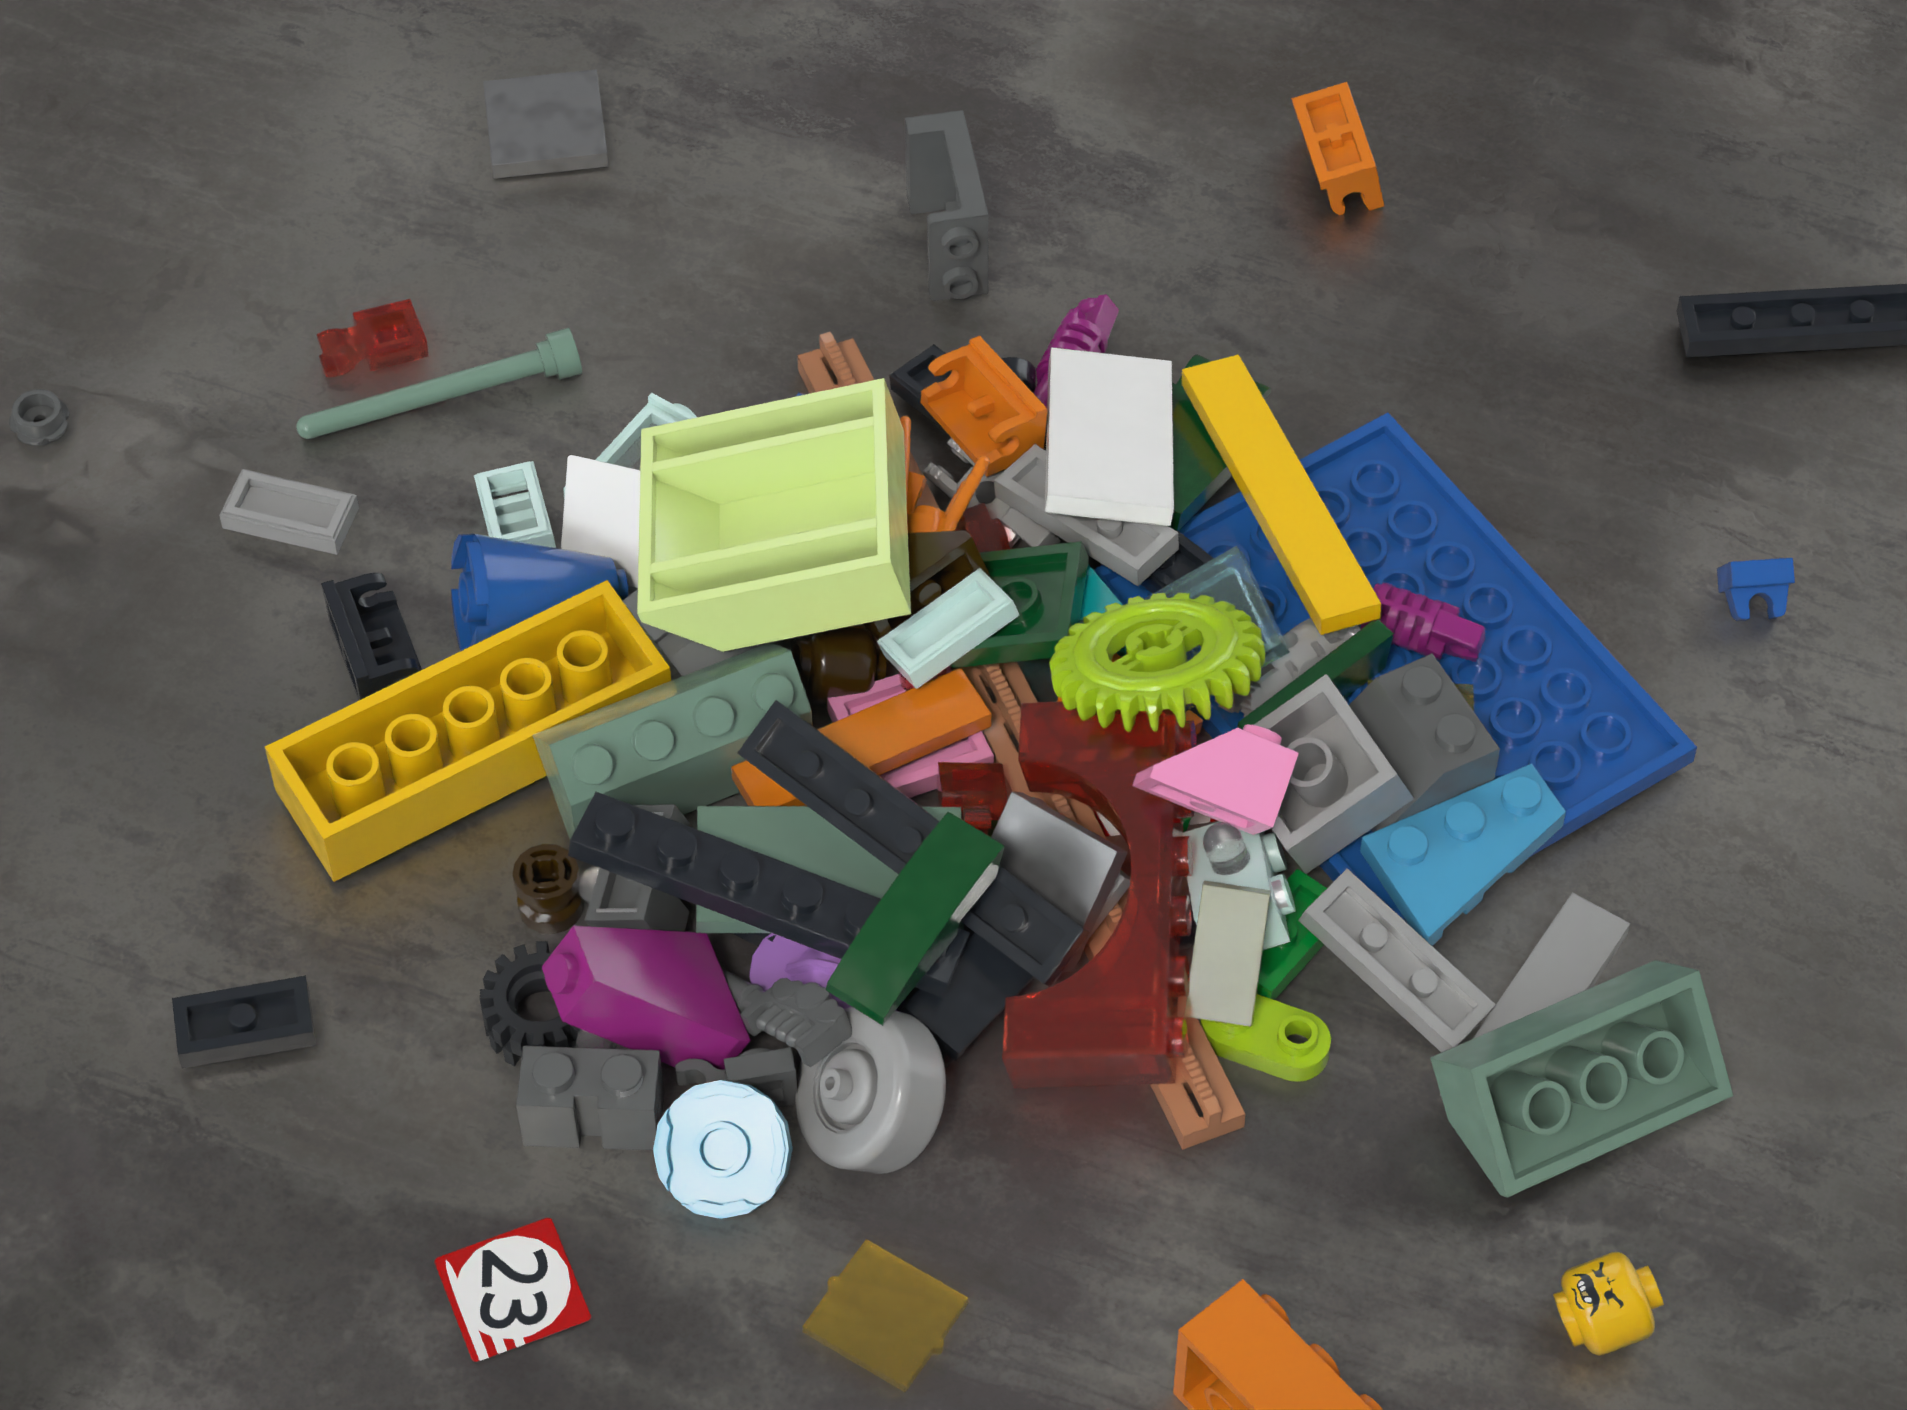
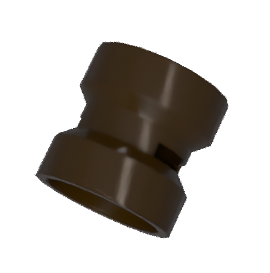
(548, 889)

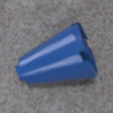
(516, 580)

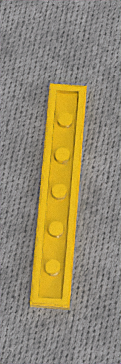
(1281, 495)

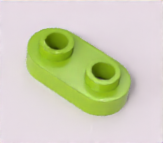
(1266, 1043)

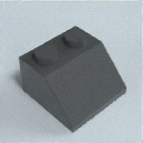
(1426, 734)

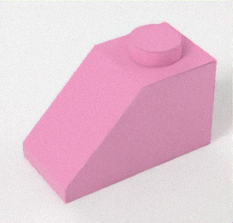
(1228, 778)

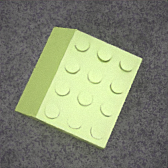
(775, 519)

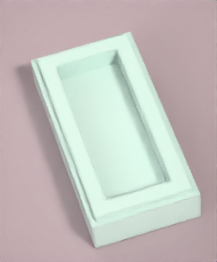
(948, 628)

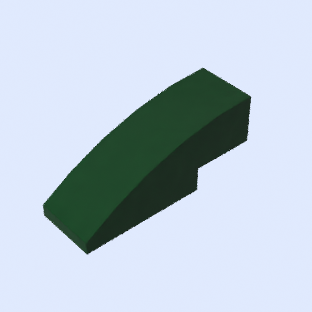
(916, 918)

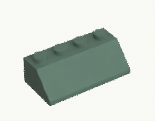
(671, 739)
(1584, 1075)

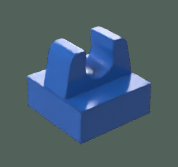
(1756, 577)

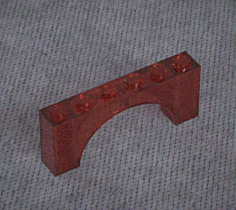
(1121, 1009)

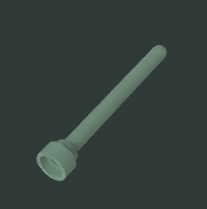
(552, 357)

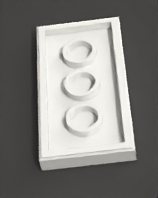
(1109, 437)

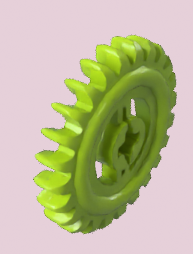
(1156, 667)

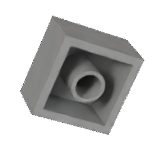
(1338, 780)

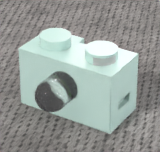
(1242, 859)

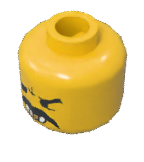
(1608, 1303)

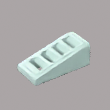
(517, 516)

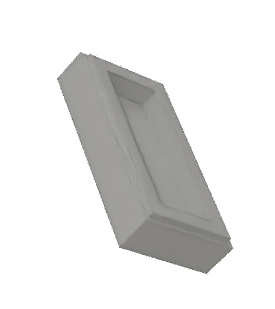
(289, 511)

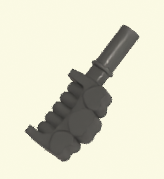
(793, 1014)

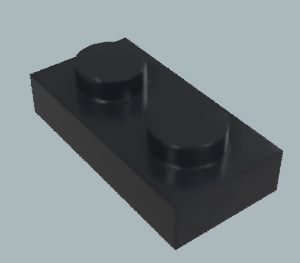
(243, 1022)

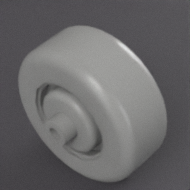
(874, 1095)

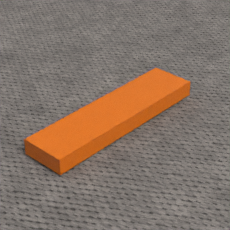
(888, 733)

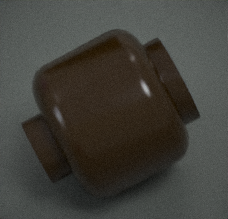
(838, 663)

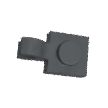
(763, 1068)

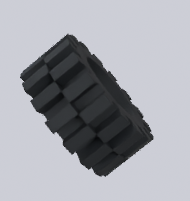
(500, 1002)

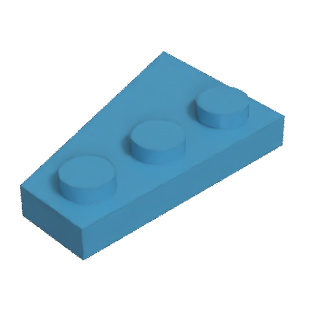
(1459, 848)

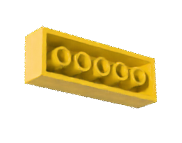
(457, 730)

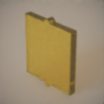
(885, 1315)

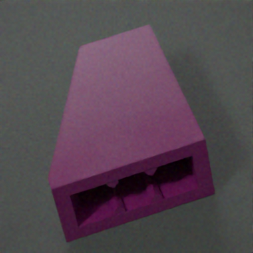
(647, 992)

